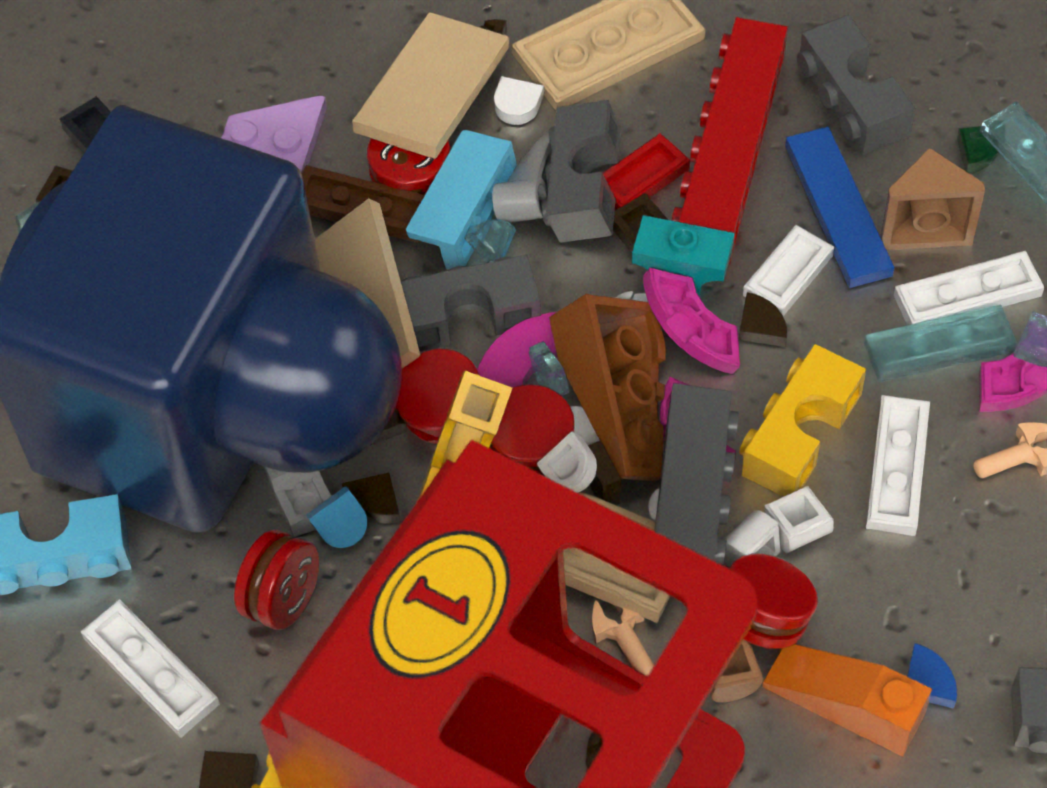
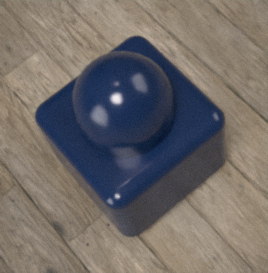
(182, 327)

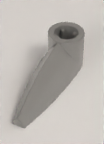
(527, 186)

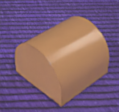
(739, 677)

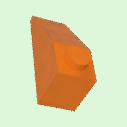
(851, 694)

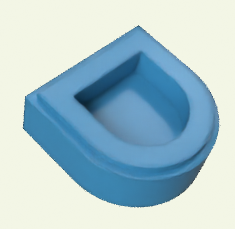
(339, 519)

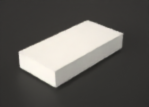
(790, 268)

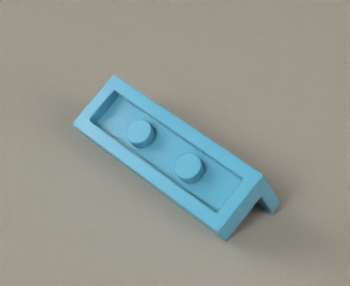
(462, 195)

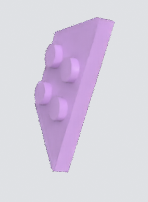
(281, 129)

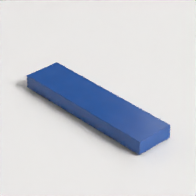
(839, 207)

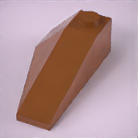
(613, 363)

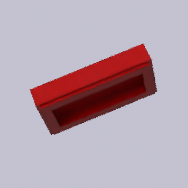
(646, 170)

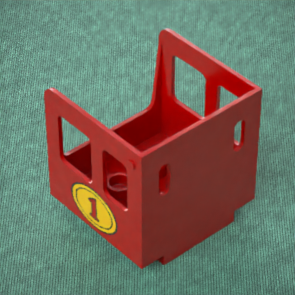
(466, 657)

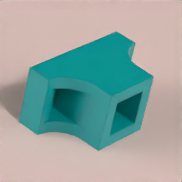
(683, 249)

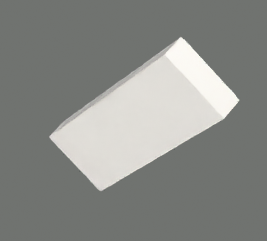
(970, 288)
(898, 465)
(150, 668)

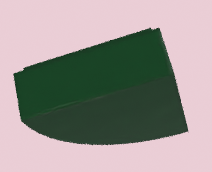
(975, 149)

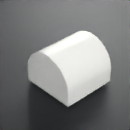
(799, 519)
(754, 535)

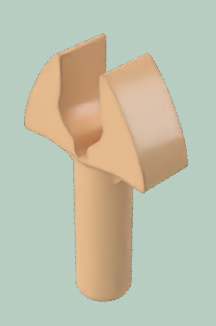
(1023, 452)
(623, 634)

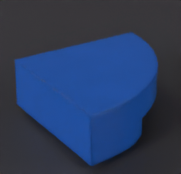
(933, 672)

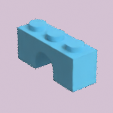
(89, 546)

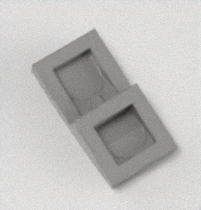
(298, 496)

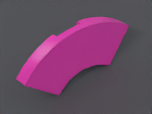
(690, 322)
(508, 356)
(1010, 384)

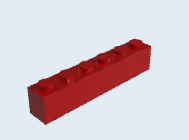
(733, 126)

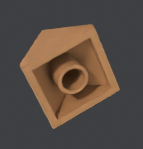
(932, 206)

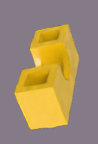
(817, 389)
(472, 415)

